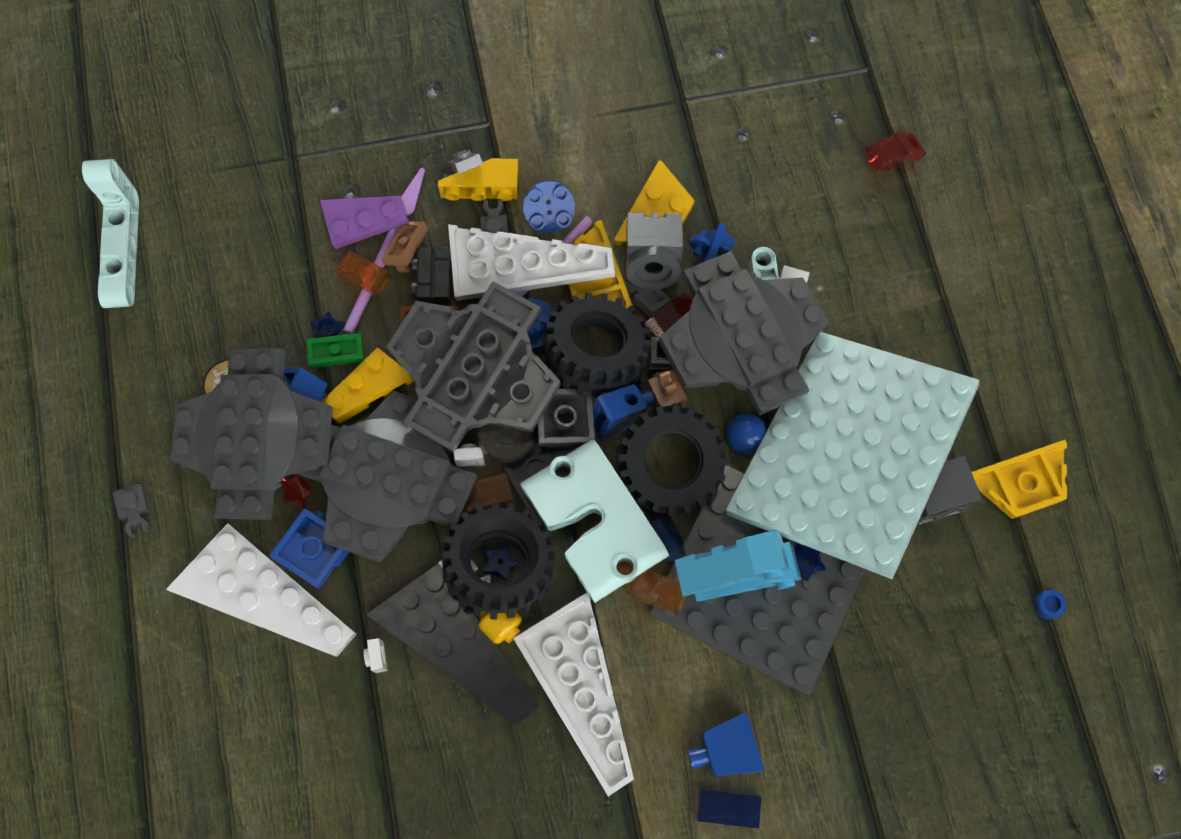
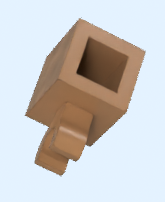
(666, 389)

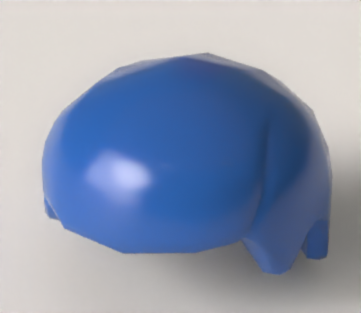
(745, 433)

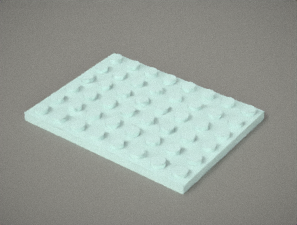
(855, 453)

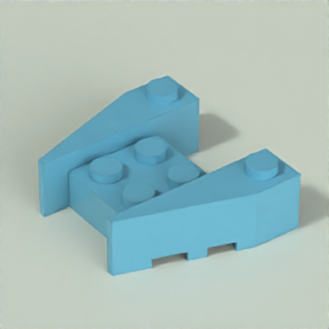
(744, 567)

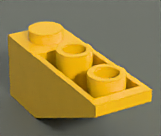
(491, 180)

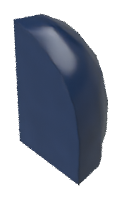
(670, 537)

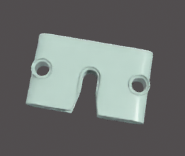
(620, 535)

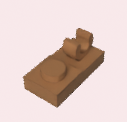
(404, 245)

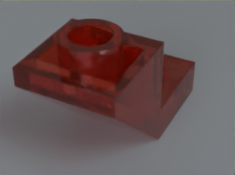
(893, 150)

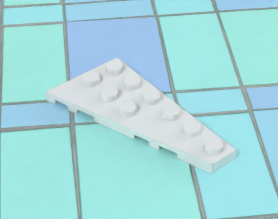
(521, 262)
(251, 587)
(574, 674)

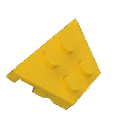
(660, 196)
(612, 286)
(1026, 481)

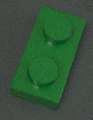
(335, 350)

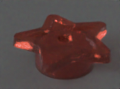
(302, 488)

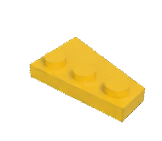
(366, 383)

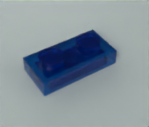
(729, 808)

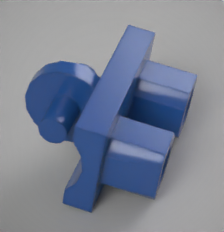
(707, 244)

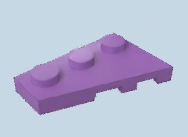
(362, 218)

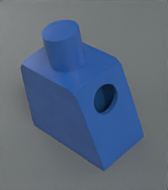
(619, 408)
(728, 748)

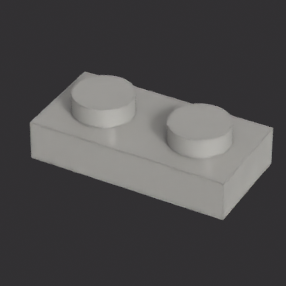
(464, 161)

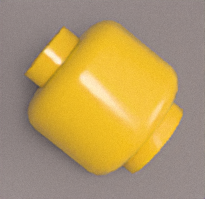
(499, 629)

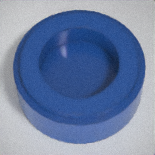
(1050, 604)

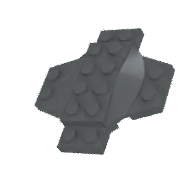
(744, 332)
(473, 366)
(251, 434)
(386, 480)

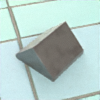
(567, 421)

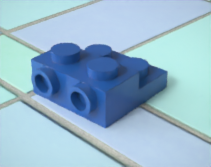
(305, 551)

